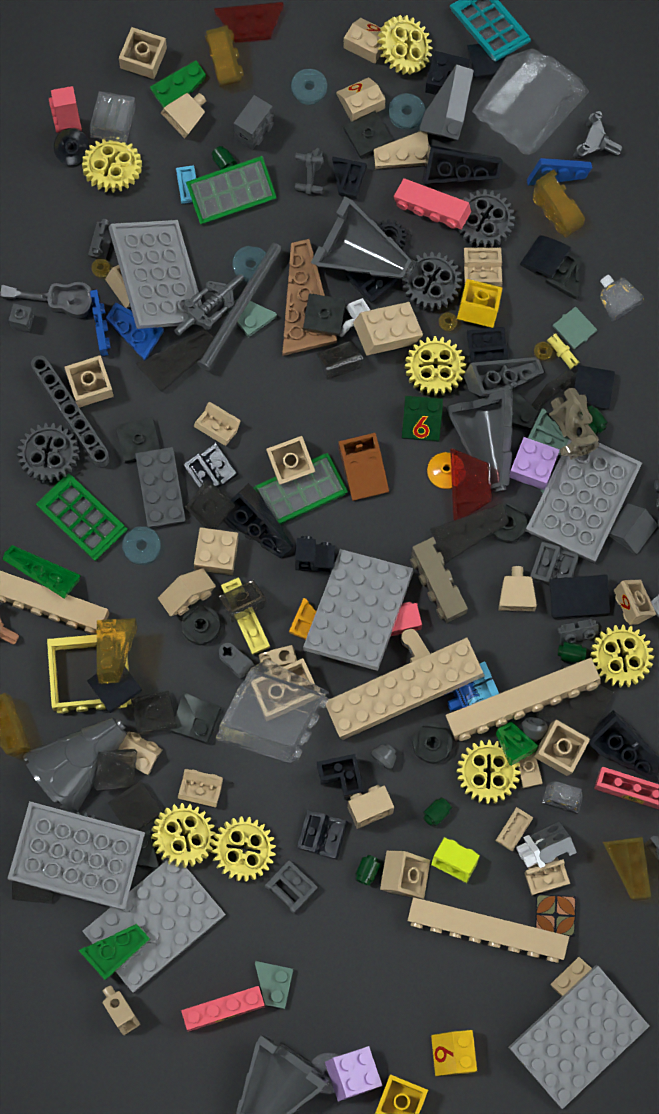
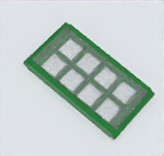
(231, 190)
(304, 493)
(81, 517)

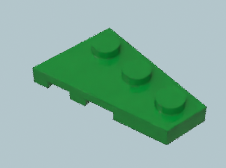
(178, 84)
(115, 950)

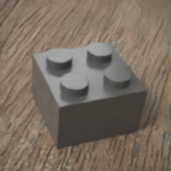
(253, 122)

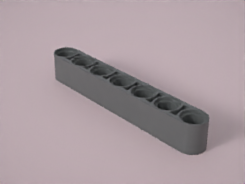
(69, 403)

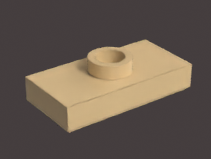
(530, 772)
(514, 829)

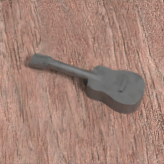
(70, 299)

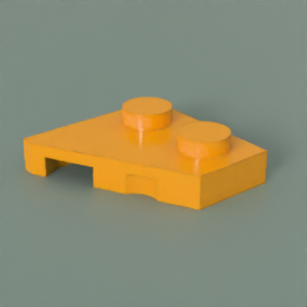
(303, 620)

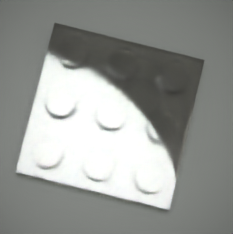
(579, 712)

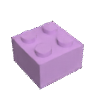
(534, 463)
(353, 1073)

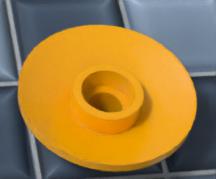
(435, 471)

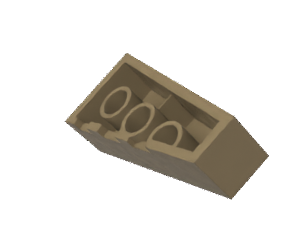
(437, 580)

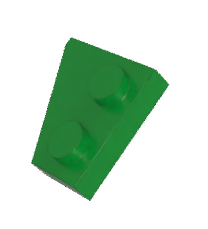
(515, 743)

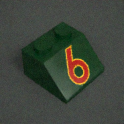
(422, 418)

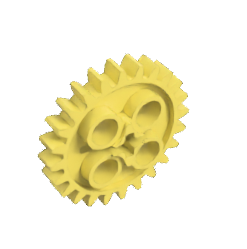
(404, 44)
(126, 171)
(436, 381)
(639, 653)
(470, 771)
(166, 839)
(241, 866)

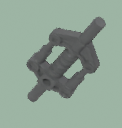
(198, 314)

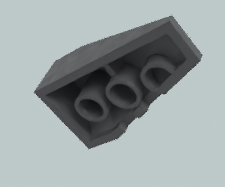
(448, 108)
(501, 375)

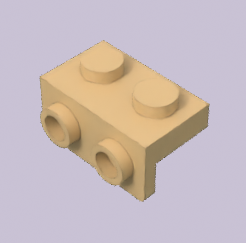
(217, 424)
(146, 751)
(200, 787)
(546, 878)
(570, 976)

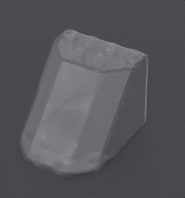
(529, 99)
(273, 712)

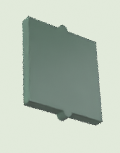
(574, 328)

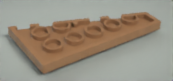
(301, 281)

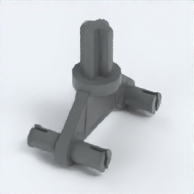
(596, 138)
(313, 163)

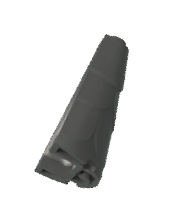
(361, 246)
(487, 432)
(69, 764)
(278, 1080)

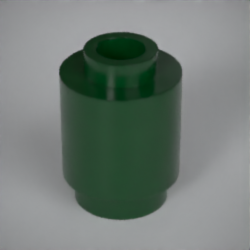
(223, 158)
(598, 419)
(571, 652)
(436, 811)
(367, 870)

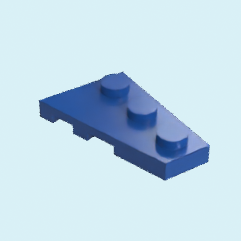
(565, 169)
(101, 325)
(140, 340)

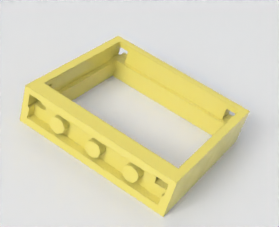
(72, 643)

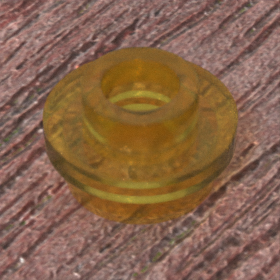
(100, 272)
(448, 326)
(547, 347)

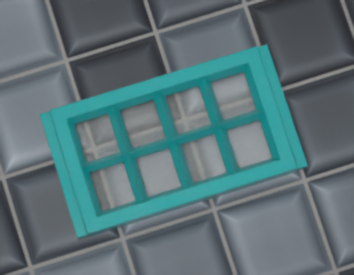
(491, 26)

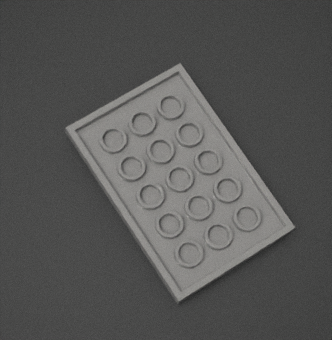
(154, 271)
(584, 500)
(358, 609)
(76, 856)
(170, 911)
(578, 1036)

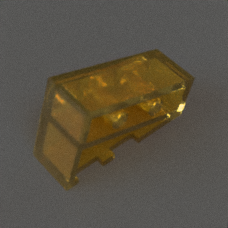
(224, 55)
(557, 205)
(113, 645)
(12, 735)
(631, 865)

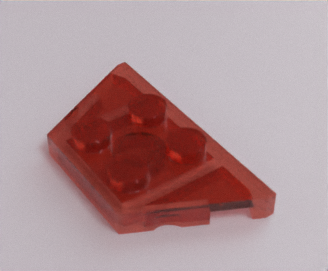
(250, 21)
(469, 484)

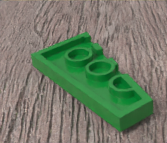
(43, 571)

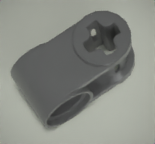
(237, 662)

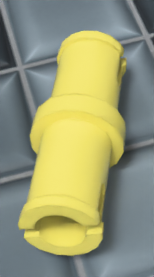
(563, 351)

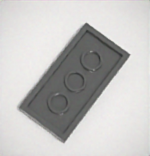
(160, 487)

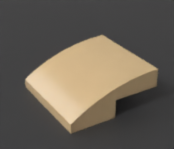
(483, 265)

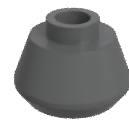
(534, 728)
(384, 756)

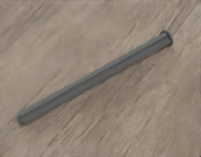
(239, 307)

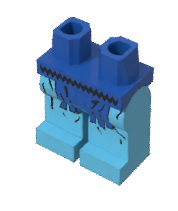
(474, 691)

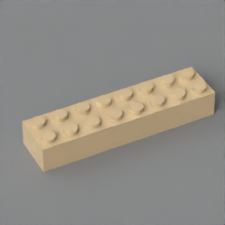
(404, 689)

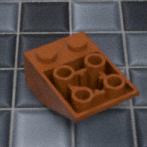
(363, 466)

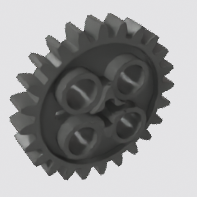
(499, 226)
(447, 289)
(31, 451)

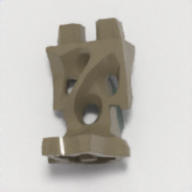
(571, 416)

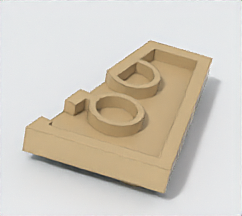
(403, 152)

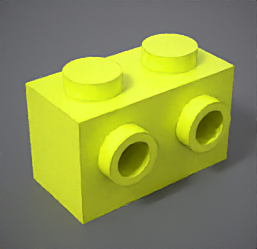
(455, 859)

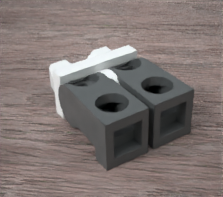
(546, 845)

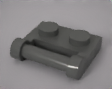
(296, 882)

